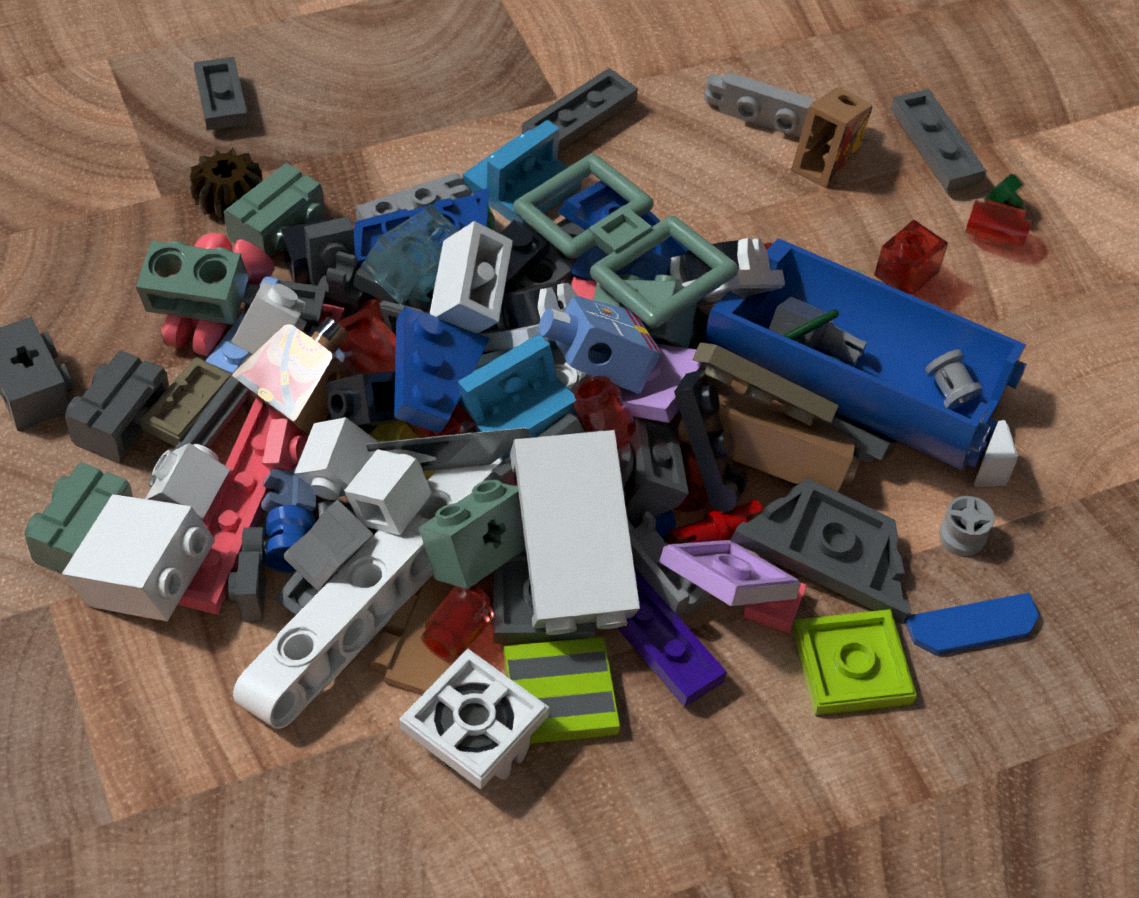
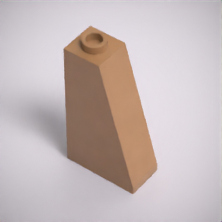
(781, 445)

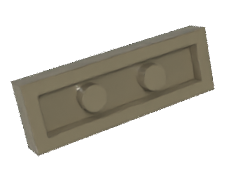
(764, 385)

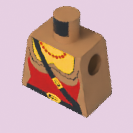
(832, 121)
(294, 370)

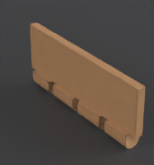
(407, 660)

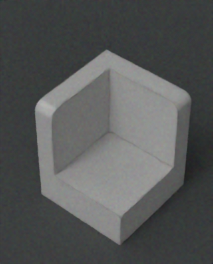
(328, 545)

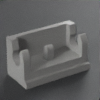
(673, 588)

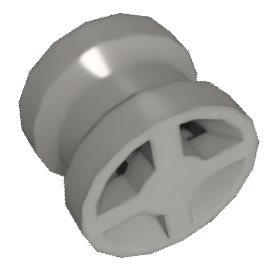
(978, 523)

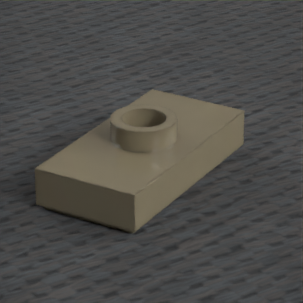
(184, 401)

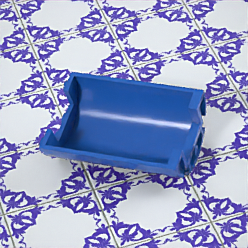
(889, 382)

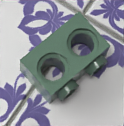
(190, 290)

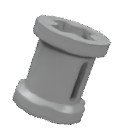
(953, 379)

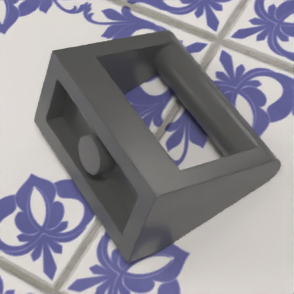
(656, 469)

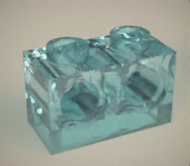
(409, 255)

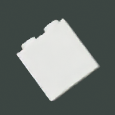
(139, 557)

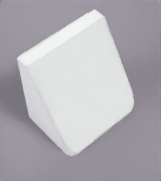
(999, 459)

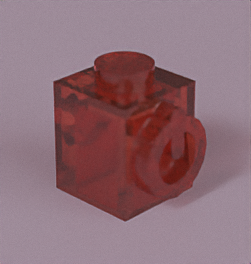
(911, 258)

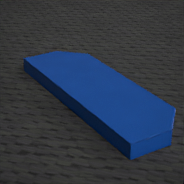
(973, 624)

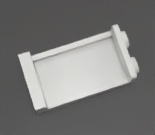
(575, 531)

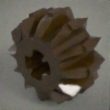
(223, 180)

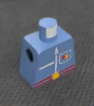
(602, 341)

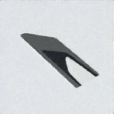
(455, 450)

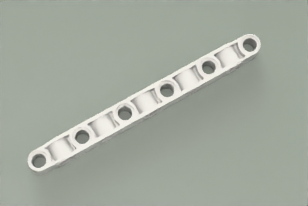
(356, 601)

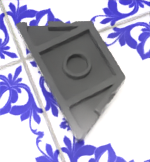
(831, 544)

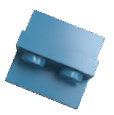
(520, 168)
(517, 391)

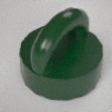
(1007, 192)

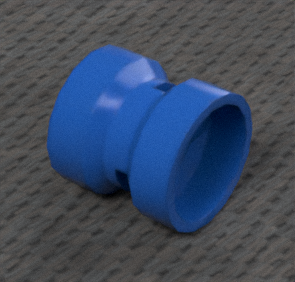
(285, 527)

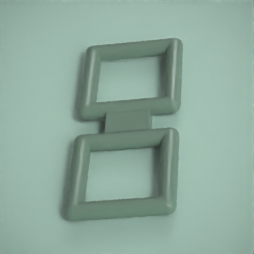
(624, 239)

